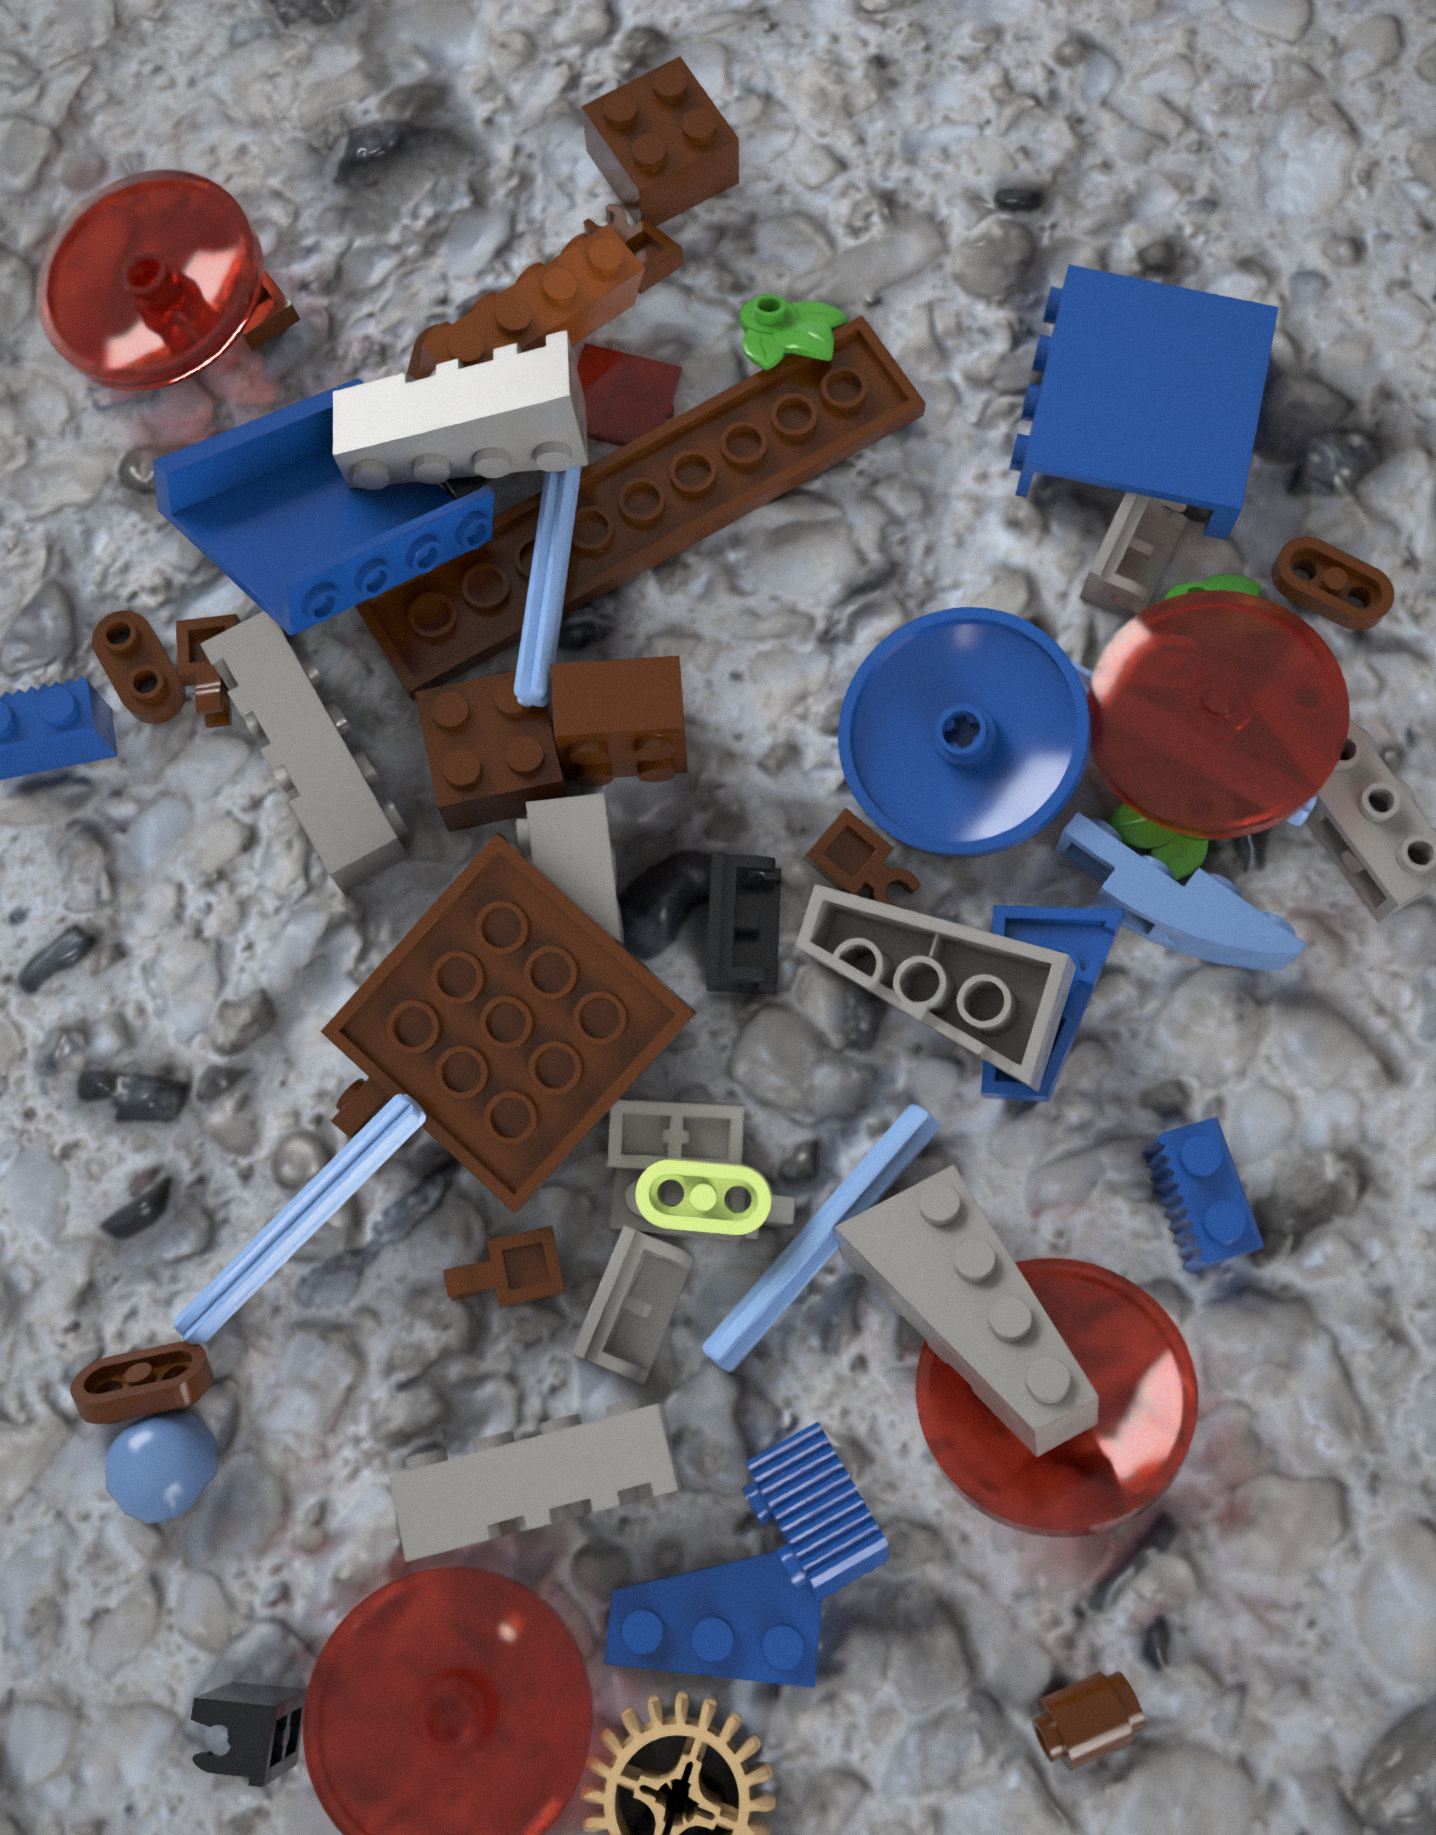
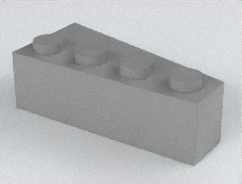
(534, 1481)

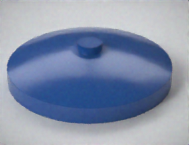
(965, 732)

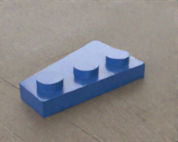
(1087, 939)
(719, 1623)

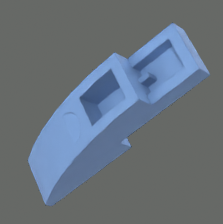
(1197, 920)

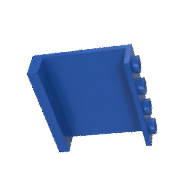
(1148, 392)
(291, 530)

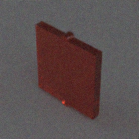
(625, 394)

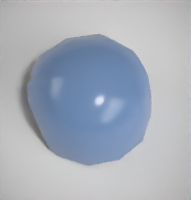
(160, 1465)

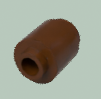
(1088, 1719)

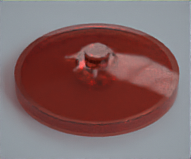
(150, 280)
(1217, 714)
(1104, 1473)
(448, 1710)

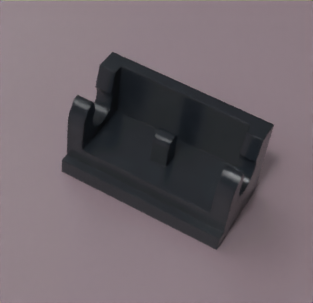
(743, 924)
(261, 1727)

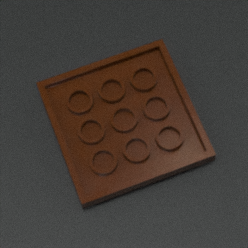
(509, 1022)

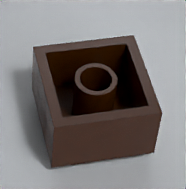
(661, 143)
(619, 719)
(487, 751)

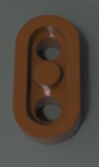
(1332, 580)
(137, 662)
(142, 1383)

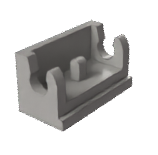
(1134, 554)
(661, 1129)
(633, 1305)

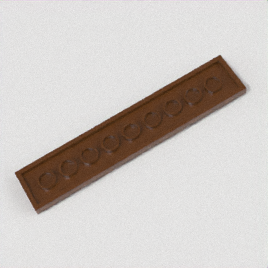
(650, 502)

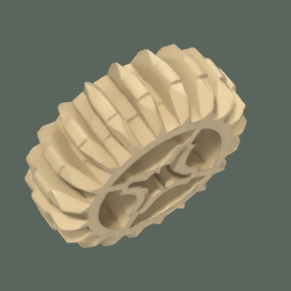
(648, 1780)

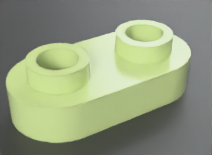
(704, 1198)

